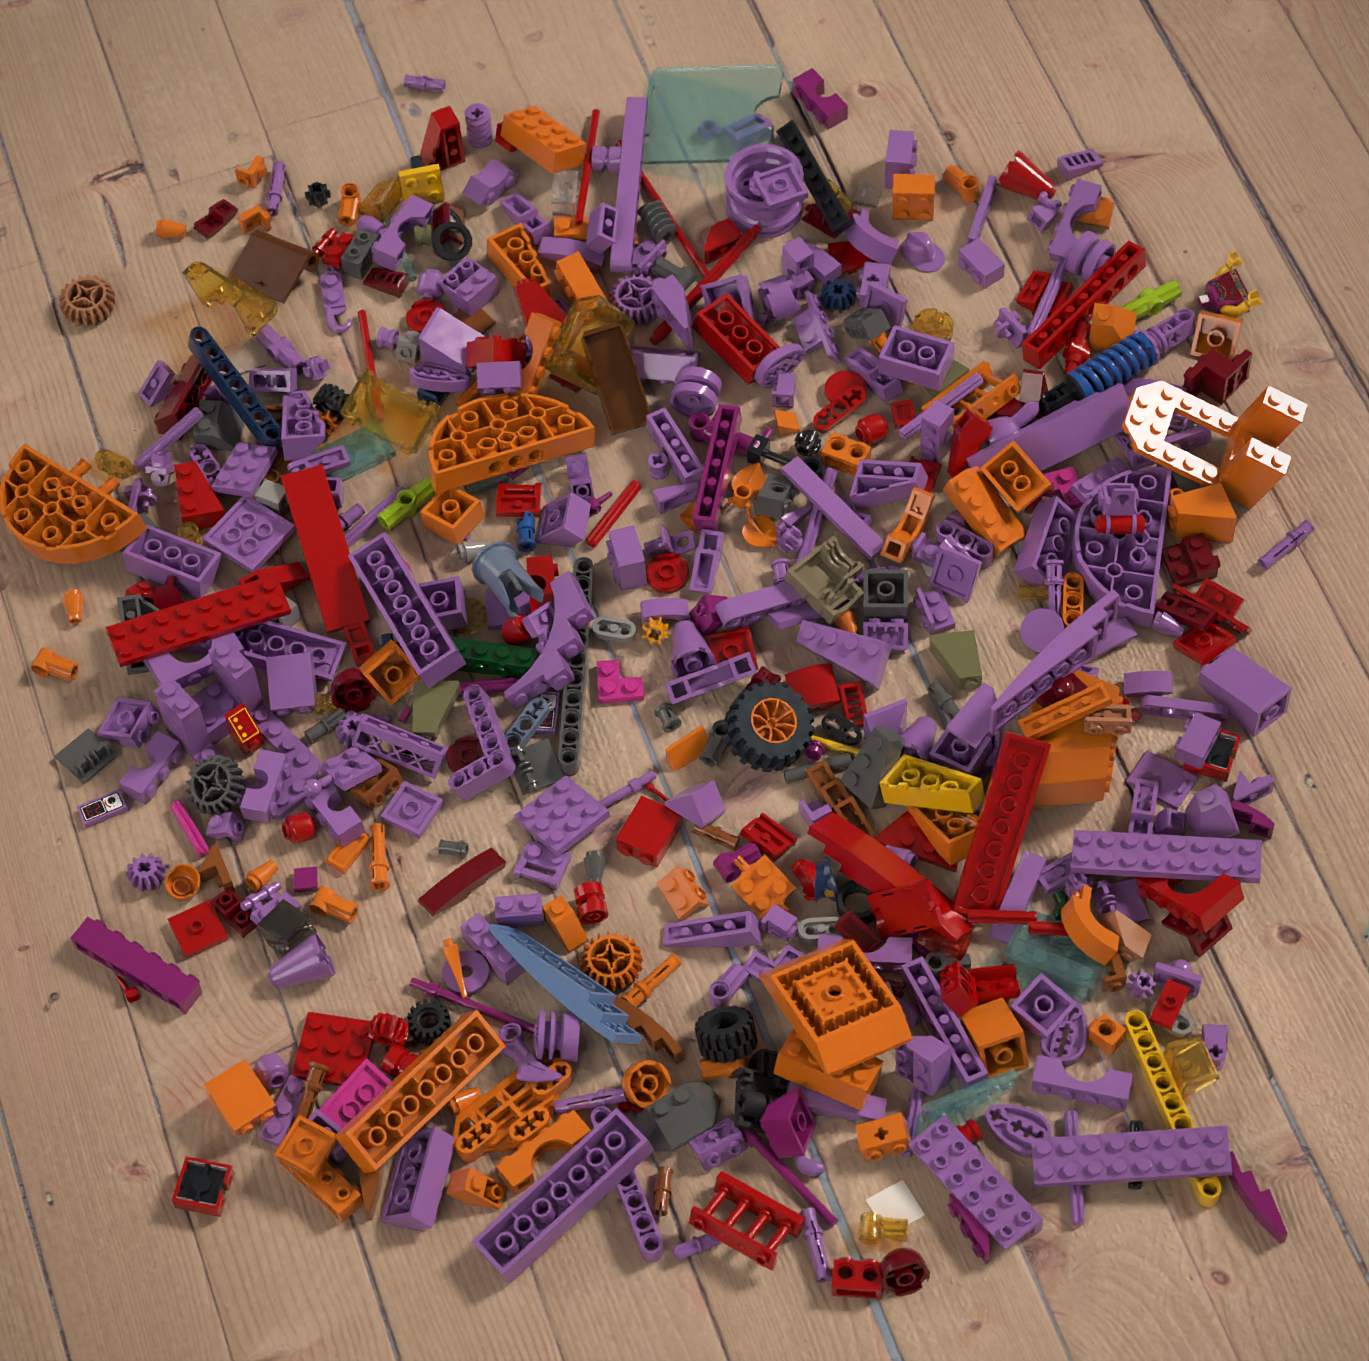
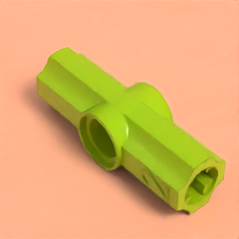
(1152, 301)
(400, 510)

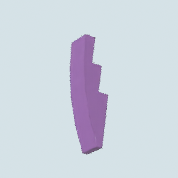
(1143, 806)
(1019, 892)
(826, 1106)

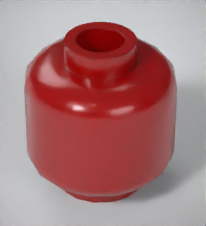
(871, 429)
(514, 631)
(299, 827)

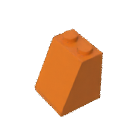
(1202, 511)
(996, 1037)
(240, 1098)

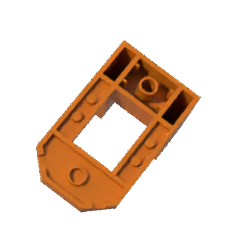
(1252, 454)

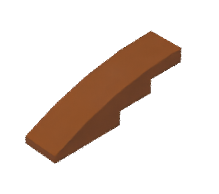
(835, 795)
(652, 1032)
(371, 1188)

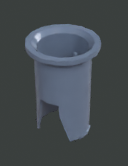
(499, 559)

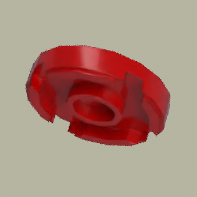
(421, 313)
(841, 382)
(667, 573)

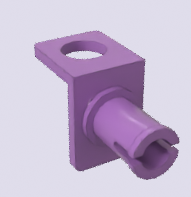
(670, 543)

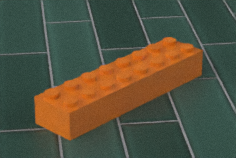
(420, 1091)

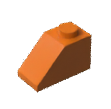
(564, 923)

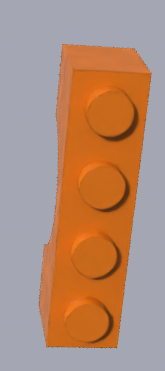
(542, 334)
(565, 1134)

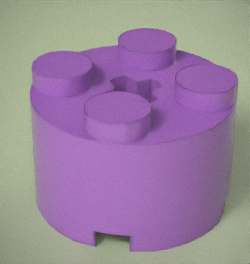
(778, 298)

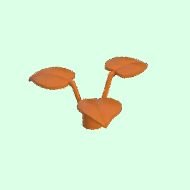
(746, 485)

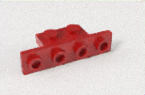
(1219, 599)

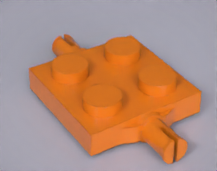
(762, 885)

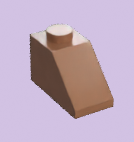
(1132, 938)

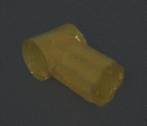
(877, 1228)

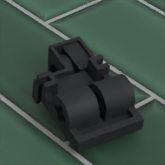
(756, 1090)

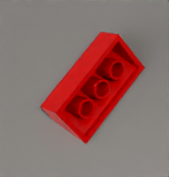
(734, 336)

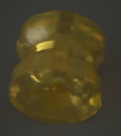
(187, 529)
(324, 703)

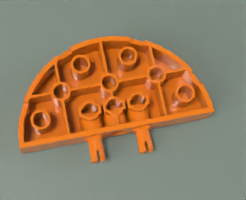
(61, 514)

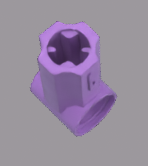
(727, 985)

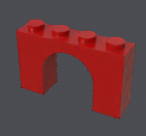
(1199, 909)

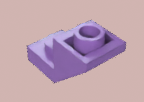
(579, 476)

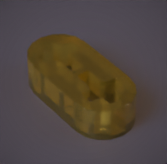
(114, 462)

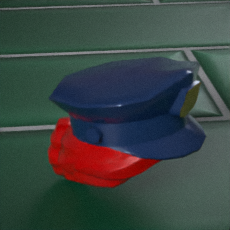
(815, 879)

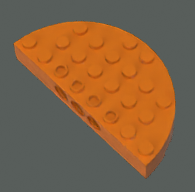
(503, 436)

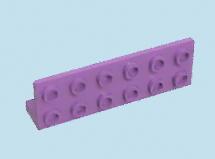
(976, 1183)

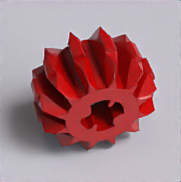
(388, 1029)

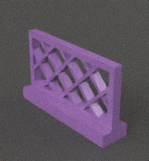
(1186, 438)

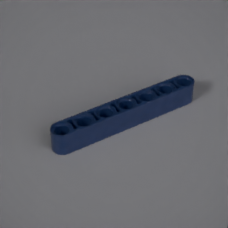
(232, 378)

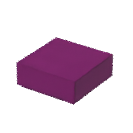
(305, 879)

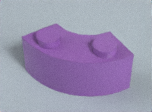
(490, 183)

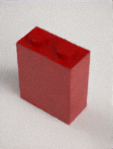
(648, 831)

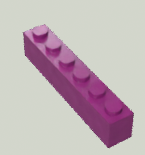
(717, 468)
(136, 964)

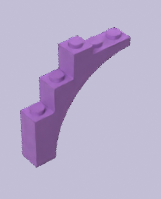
(564, 642)

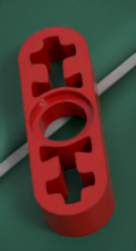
(823, 414)

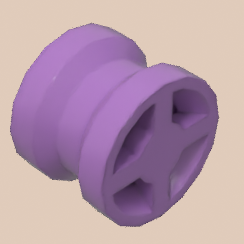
(387, 338)

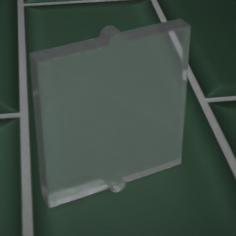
(246, 355)

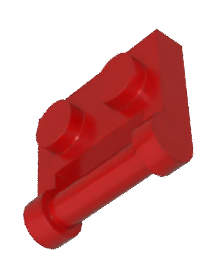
(517, 504)

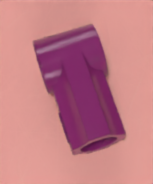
(730, 871)

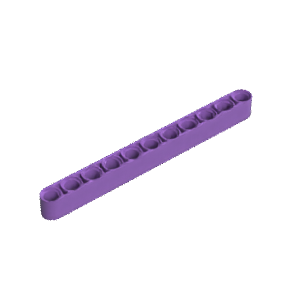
(629, 183)

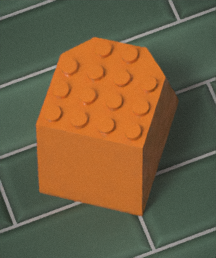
(1077, 762)

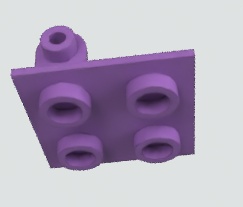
(1121, 897)

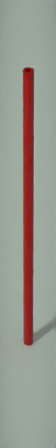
(679, 234)

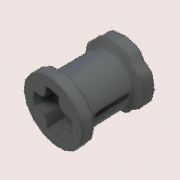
(667, 717)

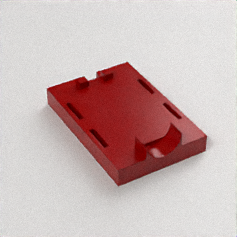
(905, 909)

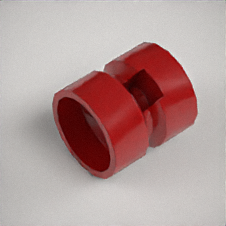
(590, 902)
(397, 1060)

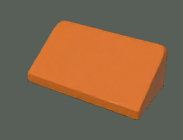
(686, 748)

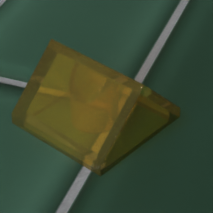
(382, 199)
(1190, 1064)

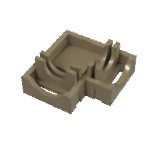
(827, 580)

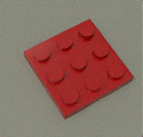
(333, 1042)

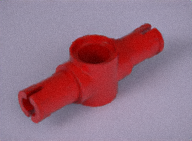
(1076, 350)

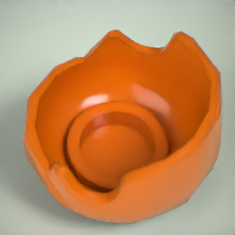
(182, 882)

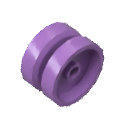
(1089, 255)
(695, 391)

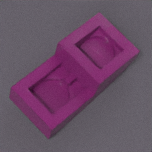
(1259, 823)

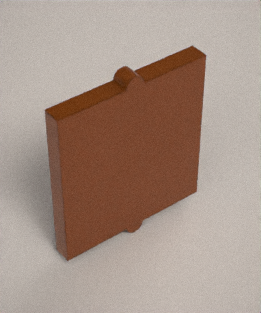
(478, 321)

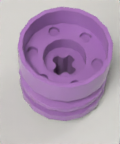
(557, 1036)

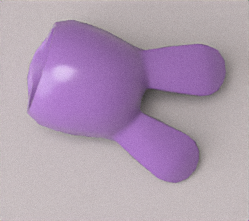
(1007, 425)

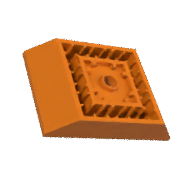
(843, 1027)

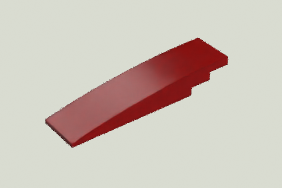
(325, 548)
(880, 869)

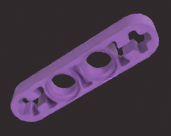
(1182, 708)

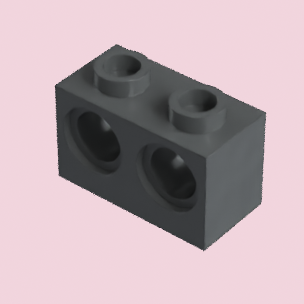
(358, 255)
(866, 324)

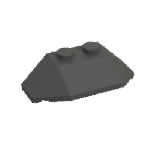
(130, 608)
(679, 1116)

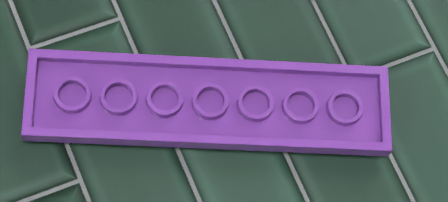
(1165, 856)
(1131, 1156)

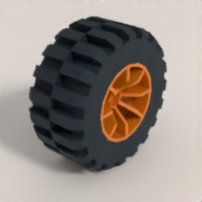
(769, 726)

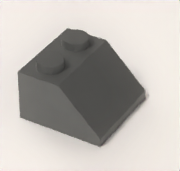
(219, 427)

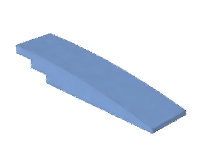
(568, 985)

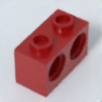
(958, 988)
(856, 1285)

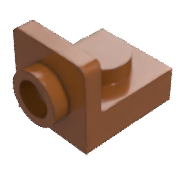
(1116, 975)

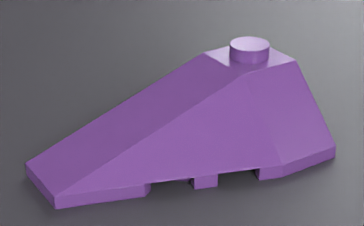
(300, 426)

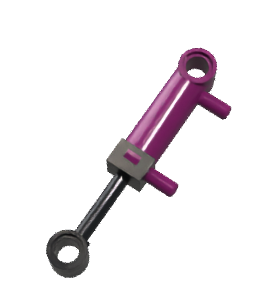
(754, 448)

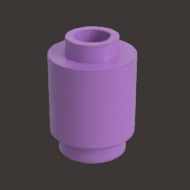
(371, 224)

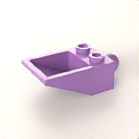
(673, 308)

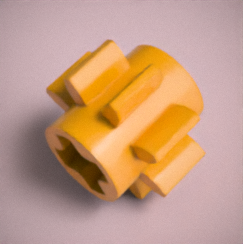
(651, 635)

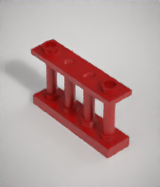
(755, 1202)

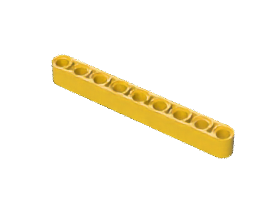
(1167, 1096)

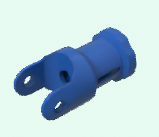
(525, 530)

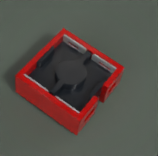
(1221, 757)
(202, 1186)

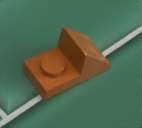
(215, 868)

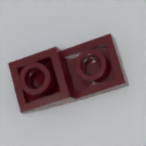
(229, 907)

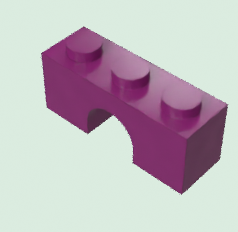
(827, 110)

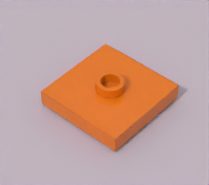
(306, 1146)

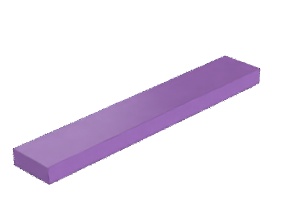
(833, 508)

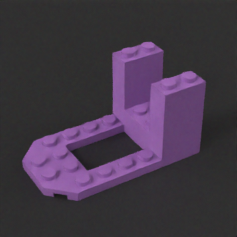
(201, 724)

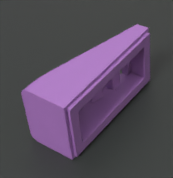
(1075, 170)
(674, 496)

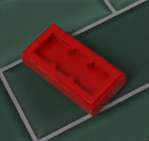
(1169, 1004)

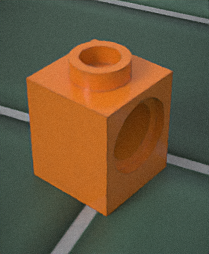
(1110, 1042)

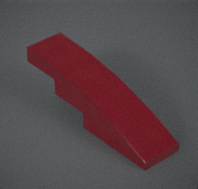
(461, 881)

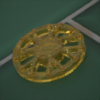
(471, 617)

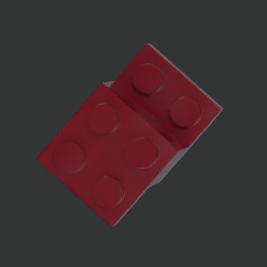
(1217, 375)

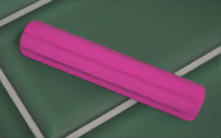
(189, 828)

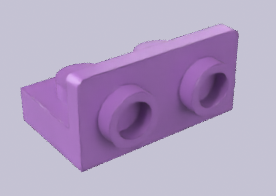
(646, 255)
(934, 611)
(893, 633)
(718, 1144)

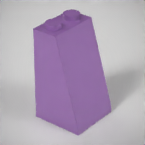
(1246, 689)

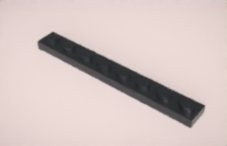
(815, 179)

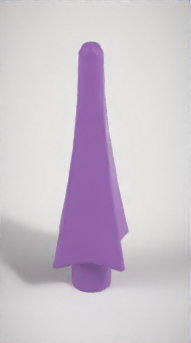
(794, 517)

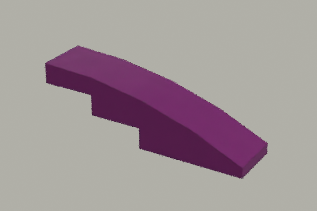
(1258, 1203)

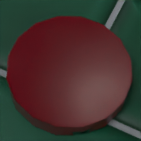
(463, 753)

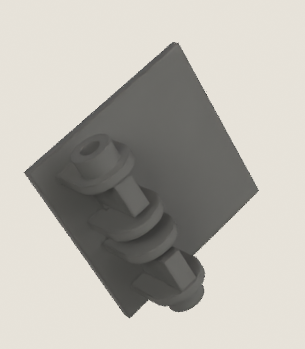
(86, 755)
(536, 766)

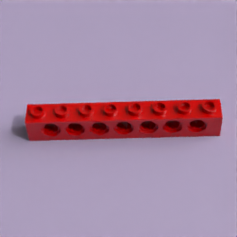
(1099, 288)

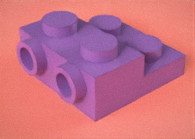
(129, 722)

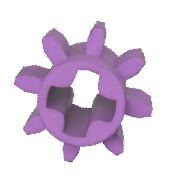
(316, 367)
(789, 539)
(1076, 881)
(1136, 989)

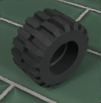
(726, 1034)

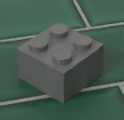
(885, 595)

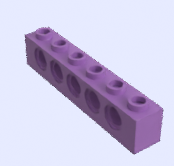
(943, 1022)

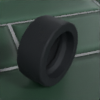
(436, 241)
(848, 889)

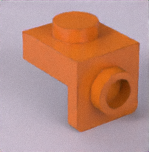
(253, 174)
(253, 218)

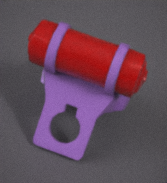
(1119, 509)

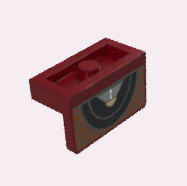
(447, 213)

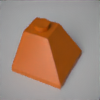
(1110, 326)

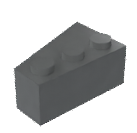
(872, 764)

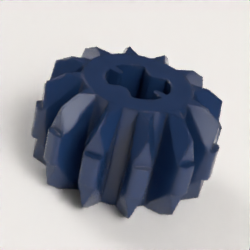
(838, 295)

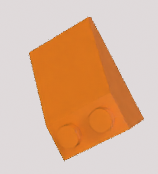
(1015, 476)

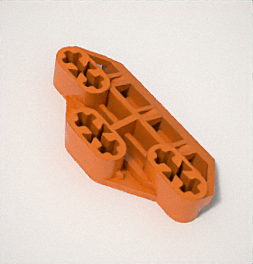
(513, 1115)

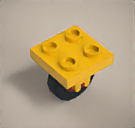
(422, 181)

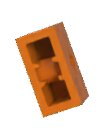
(883, 1137)

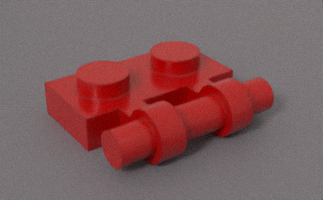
(332, 255)

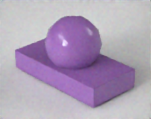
(1180, 972)

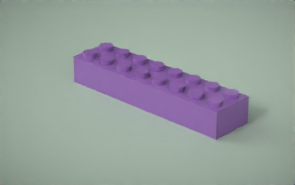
(406, 610)
(563, 1195)

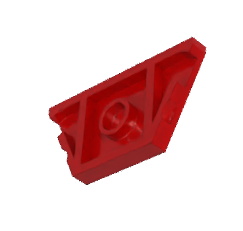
(908, 835)

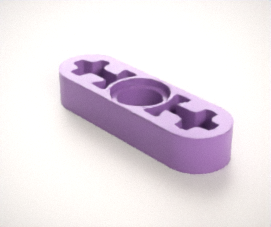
(209, 461)

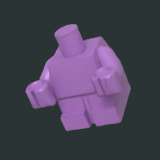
(1043, 215)

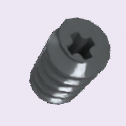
(658, 221)

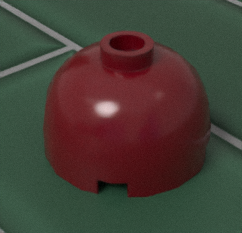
(352, 690)
(903, 1271)

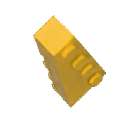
(931, 786)

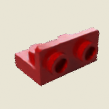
(996, 982)

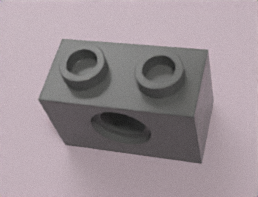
(775, 496)

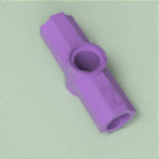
(280, 349)

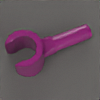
(595, 503)

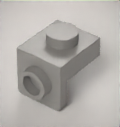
(408, 347)

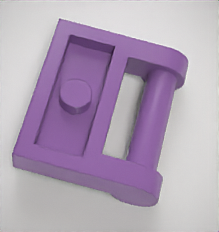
(542, 858)

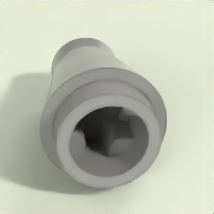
(468, 549)

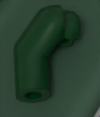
(1060, 900)

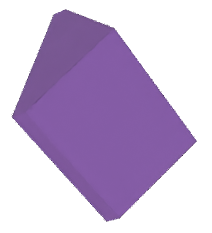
(698, 803)

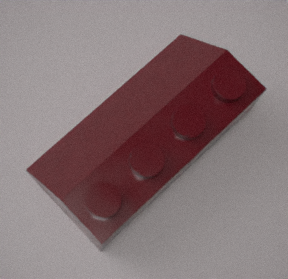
(184, 395)

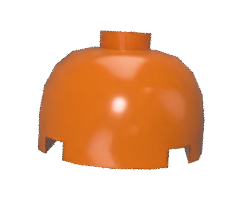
(645, 1082)

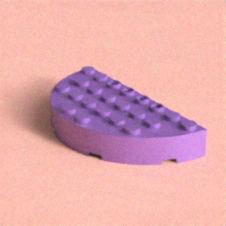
(1124, 560)

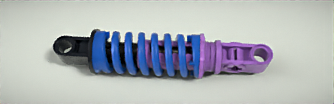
(1121, 361)

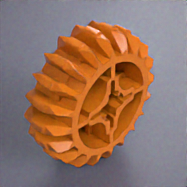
(632, 959)

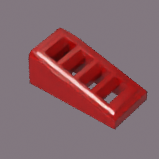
(850, 688)

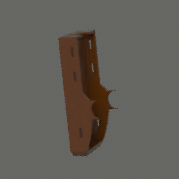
(616, 377)

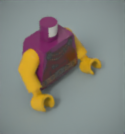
(1227, 292)

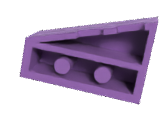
(885, 482)

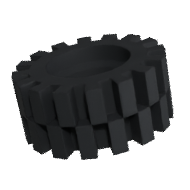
(330, 398)
(423, 1010)

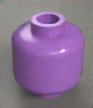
(428, 284)
(271, 1071)

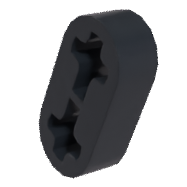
(839, 734)

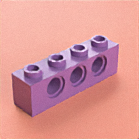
(675, 447)

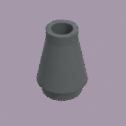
(595, 865)

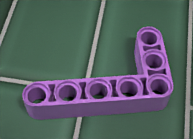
(498, 760)

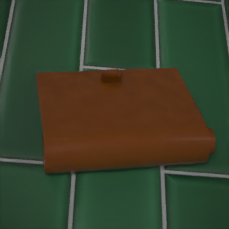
(273, 263)

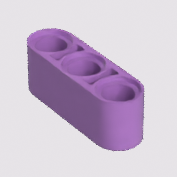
(963, 536)

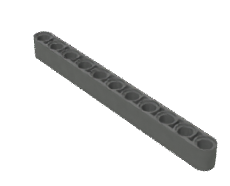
(577, 692)

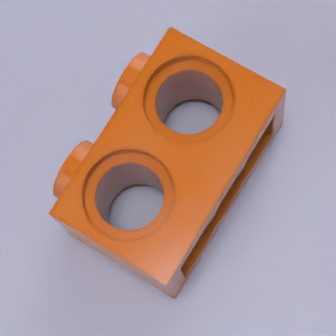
(841, 451)

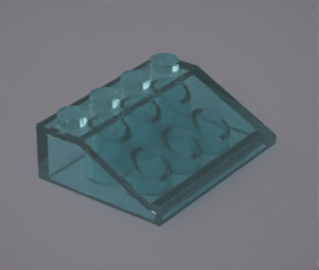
(1055, 958)

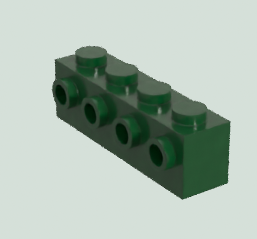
(495, 658)

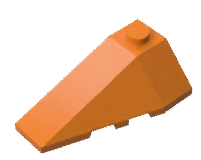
(566, 228)
(947, 831)

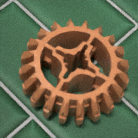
(87, 300)

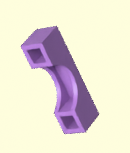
(1083, 199)
(390, 249)
(710, 678)
(887, 959)
(1109, 1090)

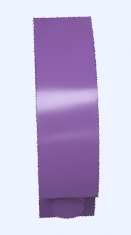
(869, 240)

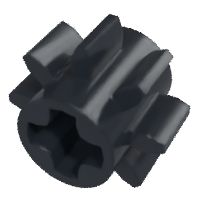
(317, 194)
(807, 442)

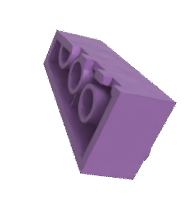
(852, 652)

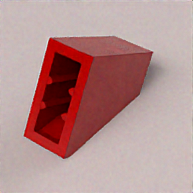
(534, 299)

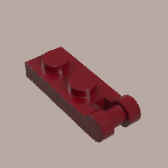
(1186, 611)

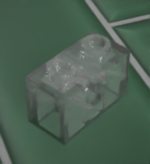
(565, 192)

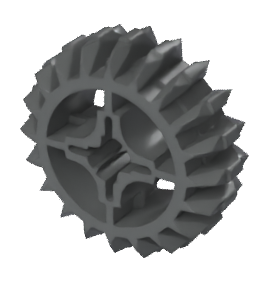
(222, 772)

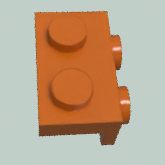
(1101, 216)
(682, 892)

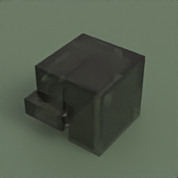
(285, 928)

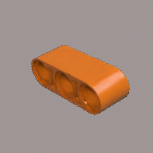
(1071, 596)

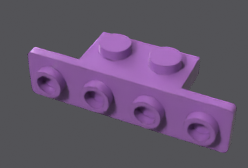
(814, 330)

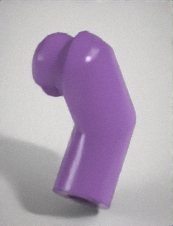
(809, 1166)

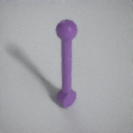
(387, 718)

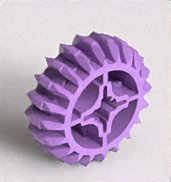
(634, 298)

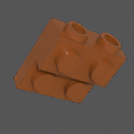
(375, 789)

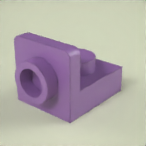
(924, 550)

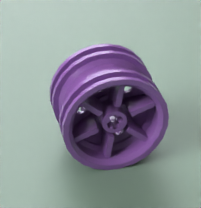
(745, 202)

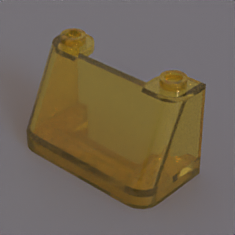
(219, 285)
(568, 353)
(390, 413)

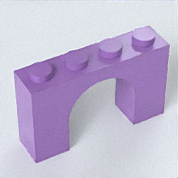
(186, 674)

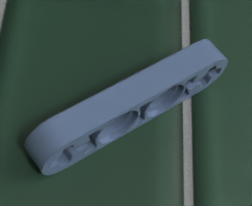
(527, 715)

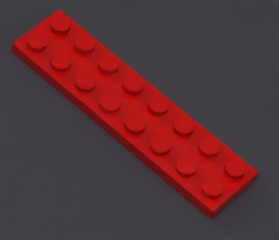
(198, 620)
(1001, 823)

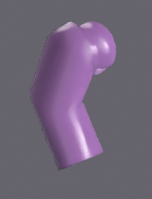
(911, 1011)

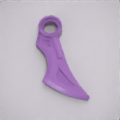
(528, 1066)

